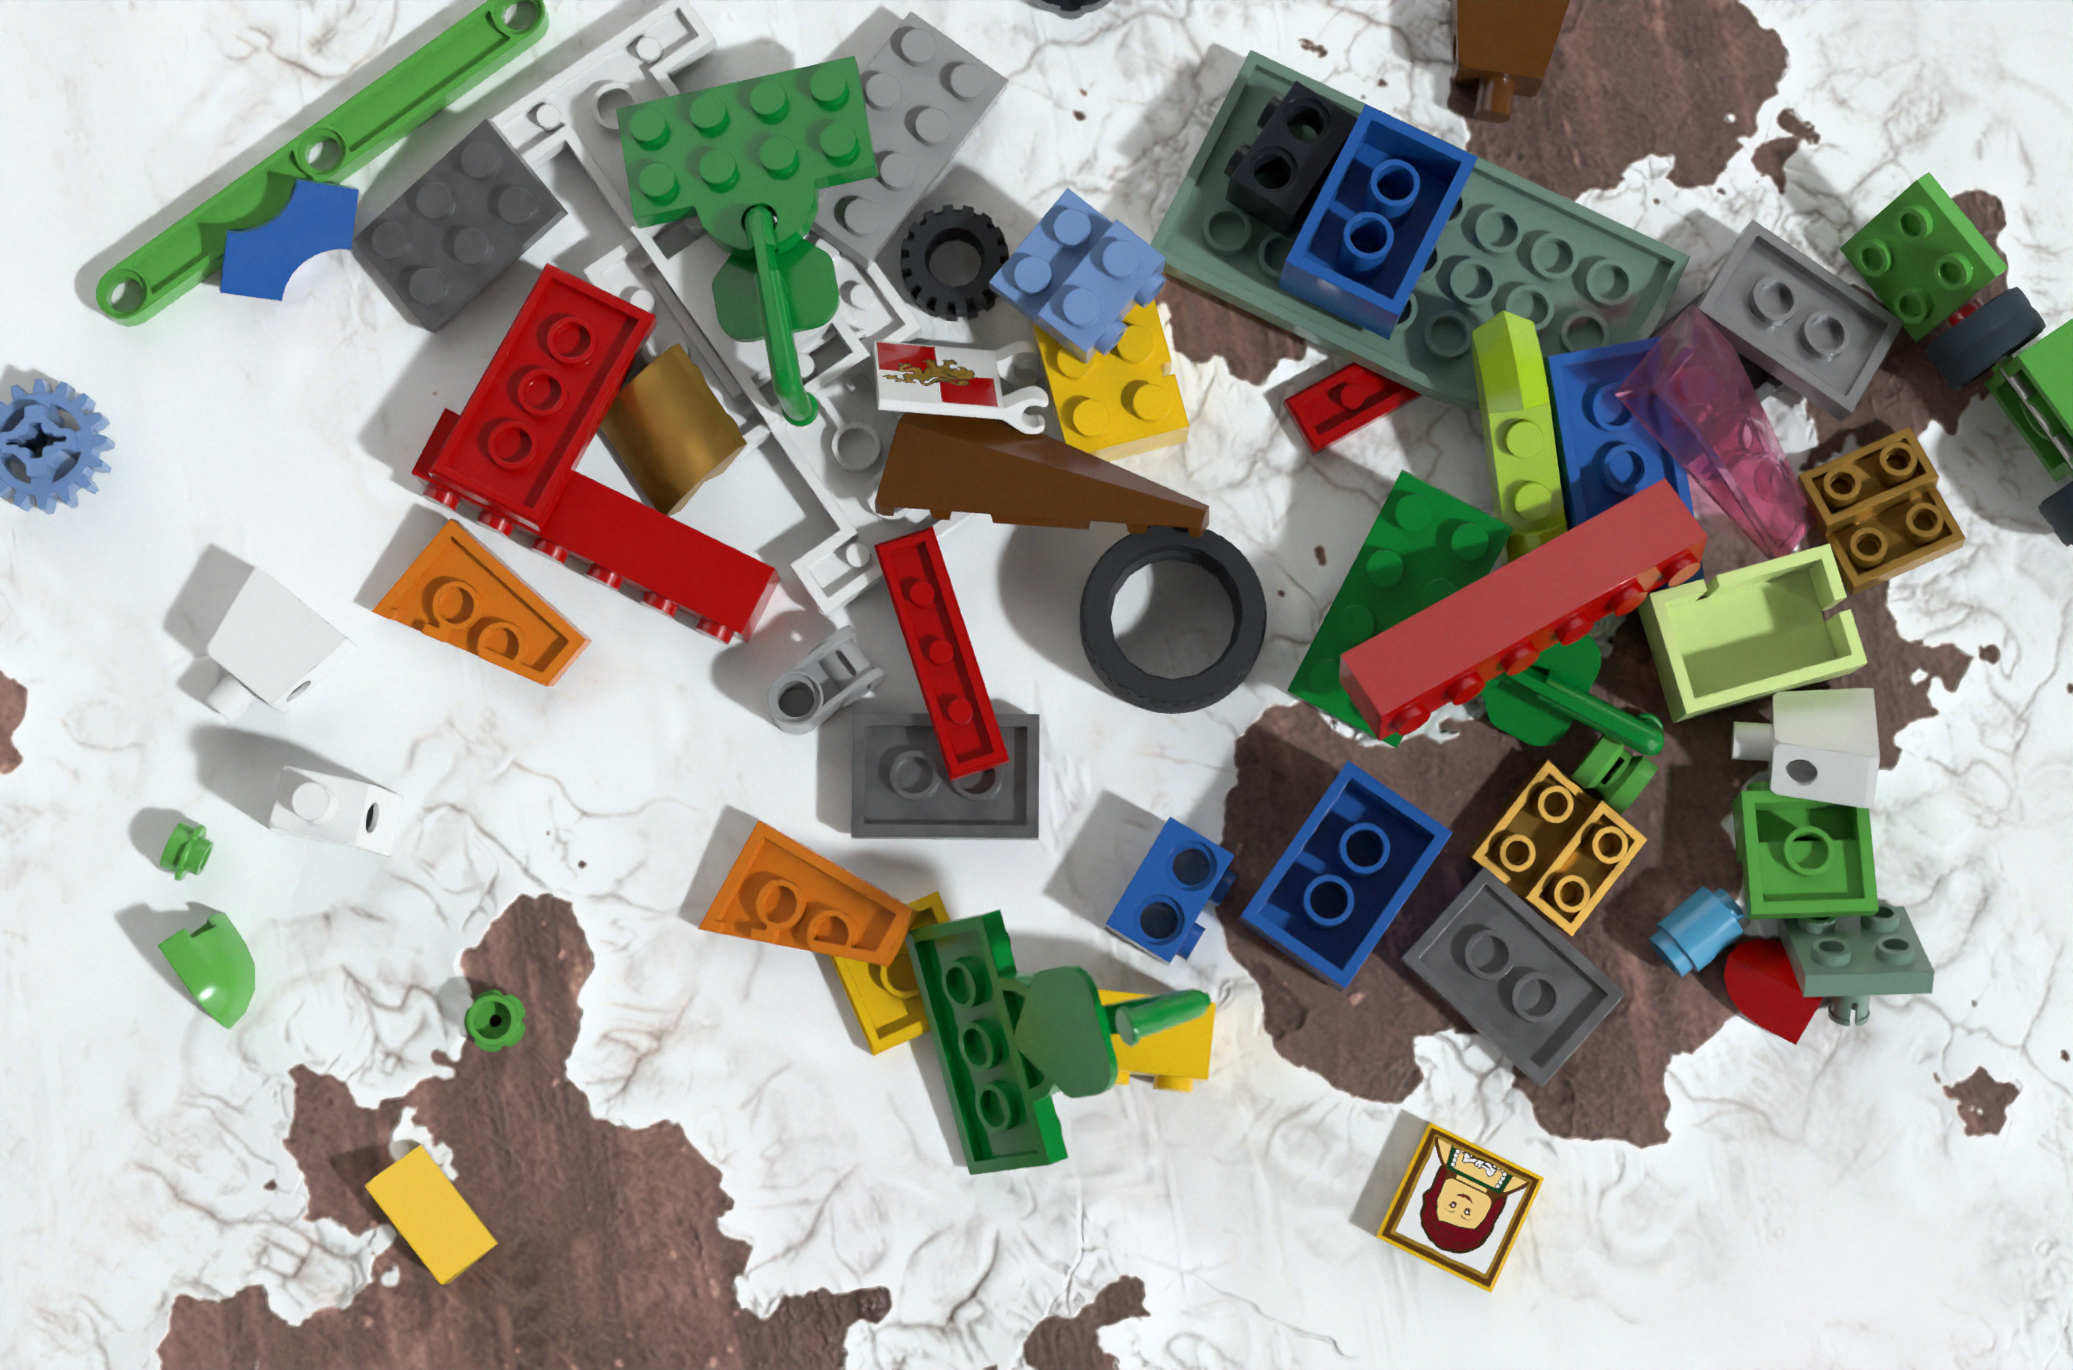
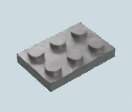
(460, 226)
(1798, 320)
(907, 792)
(1512, 977)

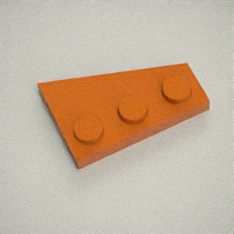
(481, 605)
(806, 902)

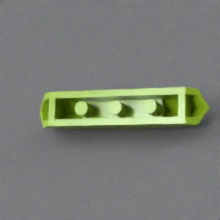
(1518, 433)

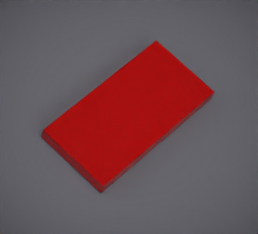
(543, 397)

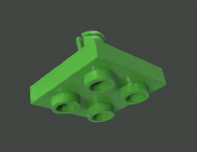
(1923, 257)

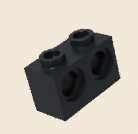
(1299, 163)

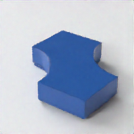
(265, 257)

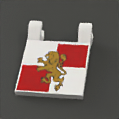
(959, 382)

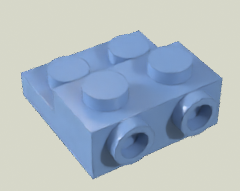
(1080, 276)

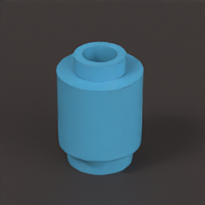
(1697, 930)

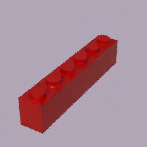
(631, 546)
(1523, 610)

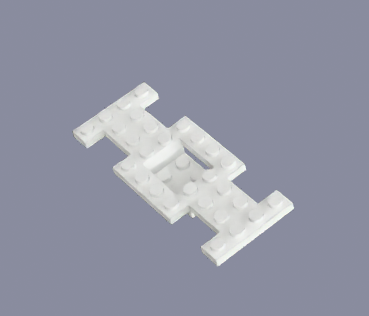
(850, 438)

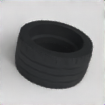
(1156, 692)

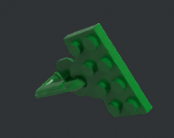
(736, 163)
(1418, 555)
(1021, 1037)

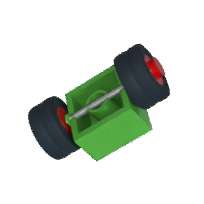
(2030, 388)

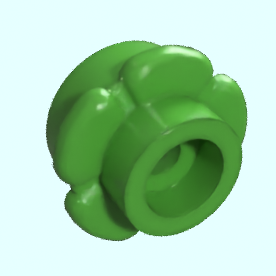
(186, 850)
(478, 1020)

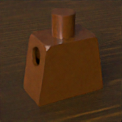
(1502, 49)

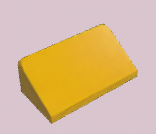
(431, 1215)

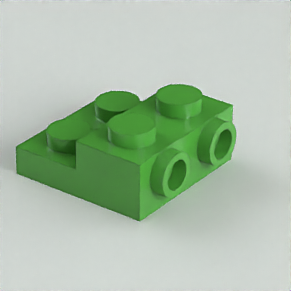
(1803, 856)

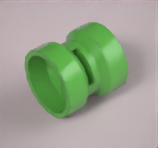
(1624, 782)

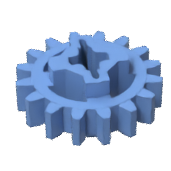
(26, 427)

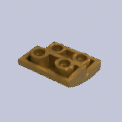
(672, 430)
(1881, 510)
(1556, 847)

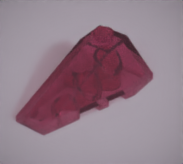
(1712, 423)

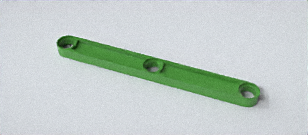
(362, 129)

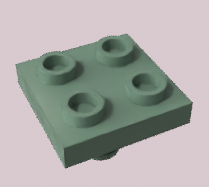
(1856, 959)

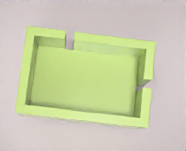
(1751, 633)

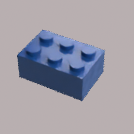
(1376, 221)
(1345, 876)

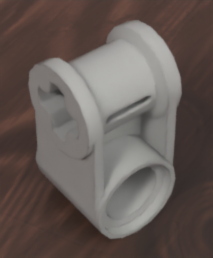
(826, 680)

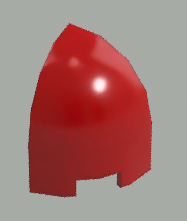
(1766, 989)

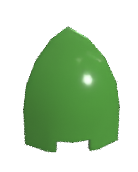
(214, 967)

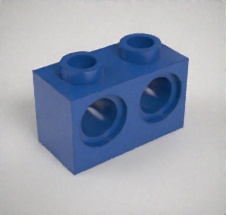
(1158, 885)

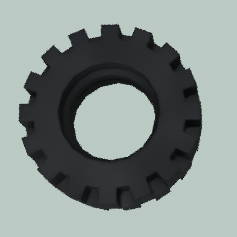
(942, 228)

